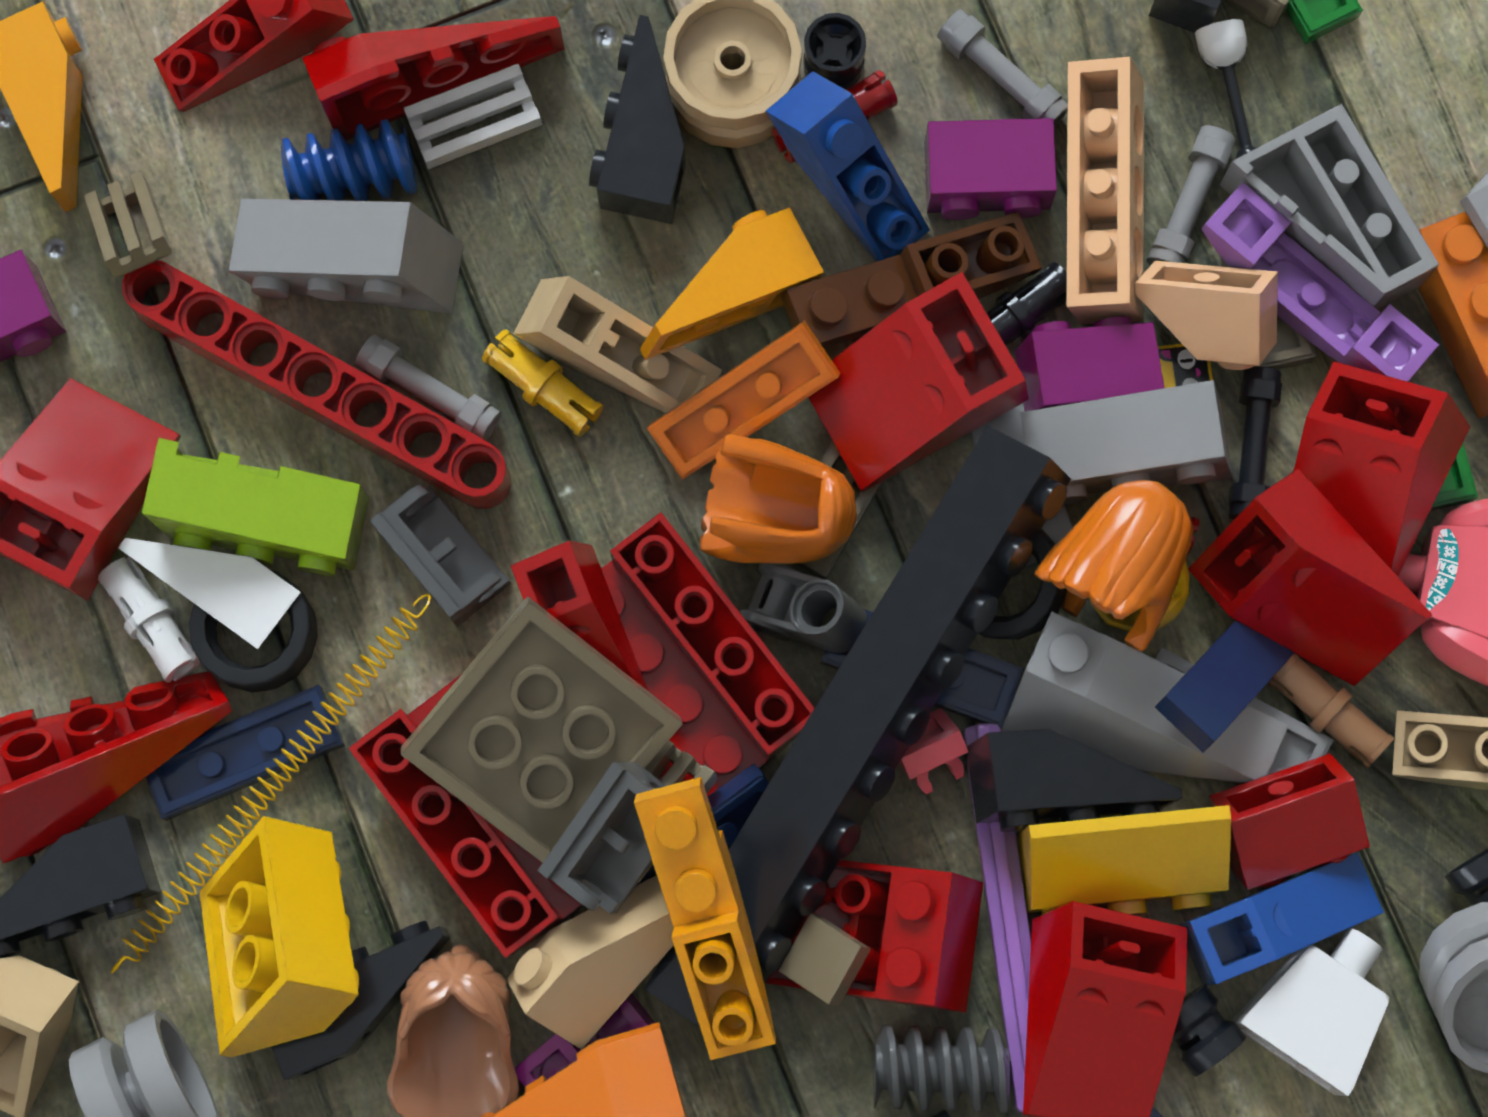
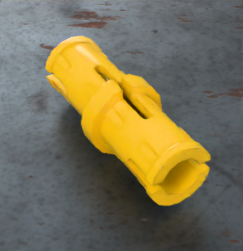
(542, 383)

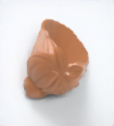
(453, 1040)

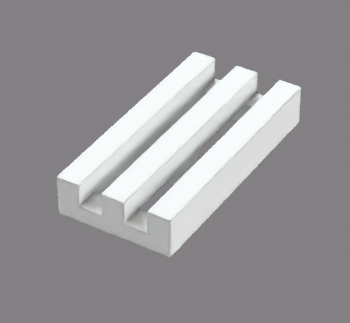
(466, 95)

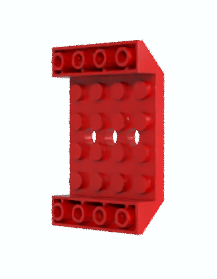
(692, 657)

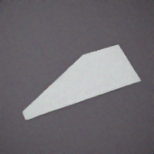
(225, 585)

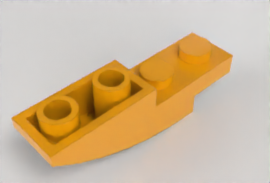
(707, 918)

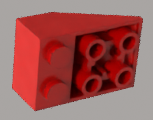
(918, 383)
(1380, 454)
(75, 486)
(1309, 581)
(917, 931)
(1100, 1011)

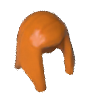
(774, 505)
(1124, 556)

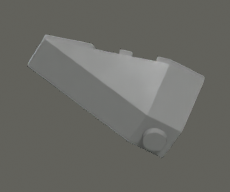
(1108, 699)

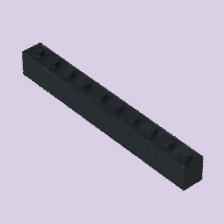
(883, 695)

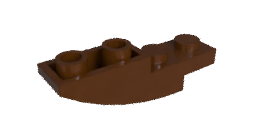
(859, 299)

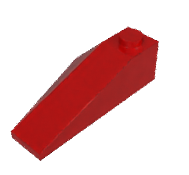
(388, 70)
(80, 761)

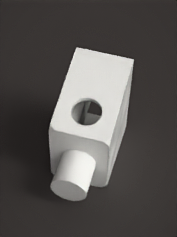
(1320, 1012)

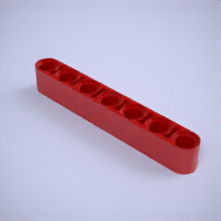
(295, 363)

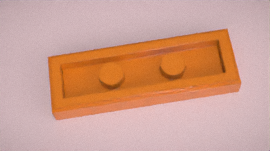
(744, 399)

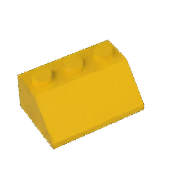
(1128, 860)
(277, 938)

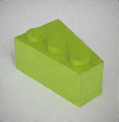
(256, 510)

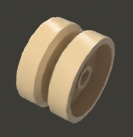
(729, 67)

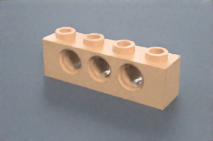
(1105, 189)

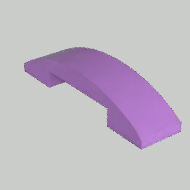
(1310, 296)

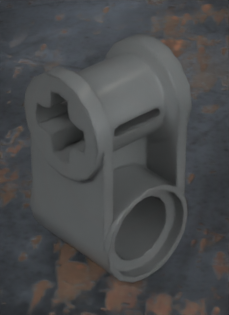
(793, 605)

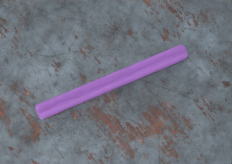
(1008, 928)

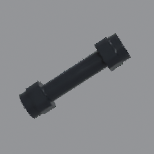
(1260, 393)

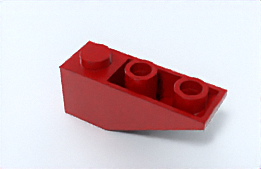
(244, 43)
(574, 591)

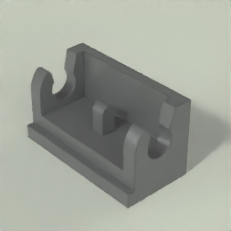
(440, 553)
(604, 845)

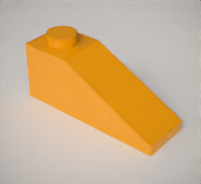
(45, 94)
(738, 281)

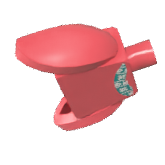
(1453, 586)

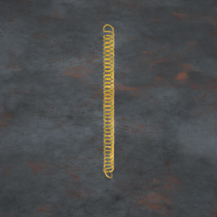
(322, 719)

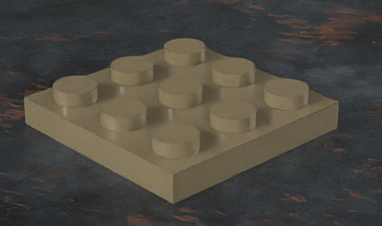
(537, 728)

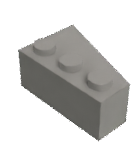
(1339, 206)
(346, 252)
(1147, 435)

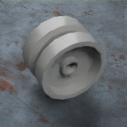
(1456, 982)
(144, 1079)

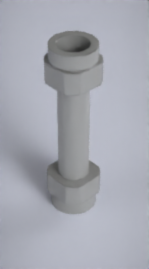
(964, 37)
(1208, 156)
(385, 362)

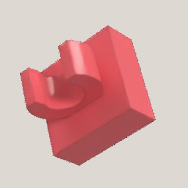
(937, 746)

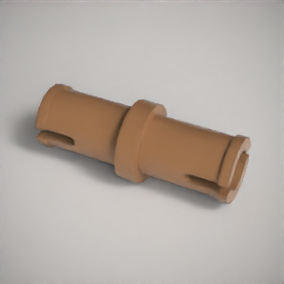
(1331, 710)

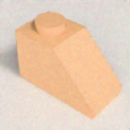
(1215, 310)

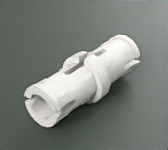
(149, 619)

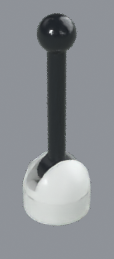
(1222, 48)

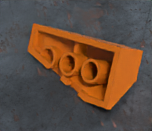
(610, 1078)

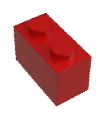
(1293, 821)

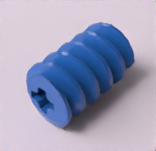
(349, 165)

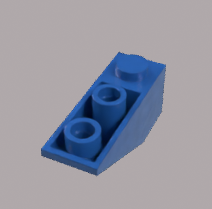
(848, 164)
(1280, 920)

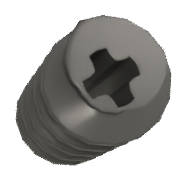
(941, 1068)

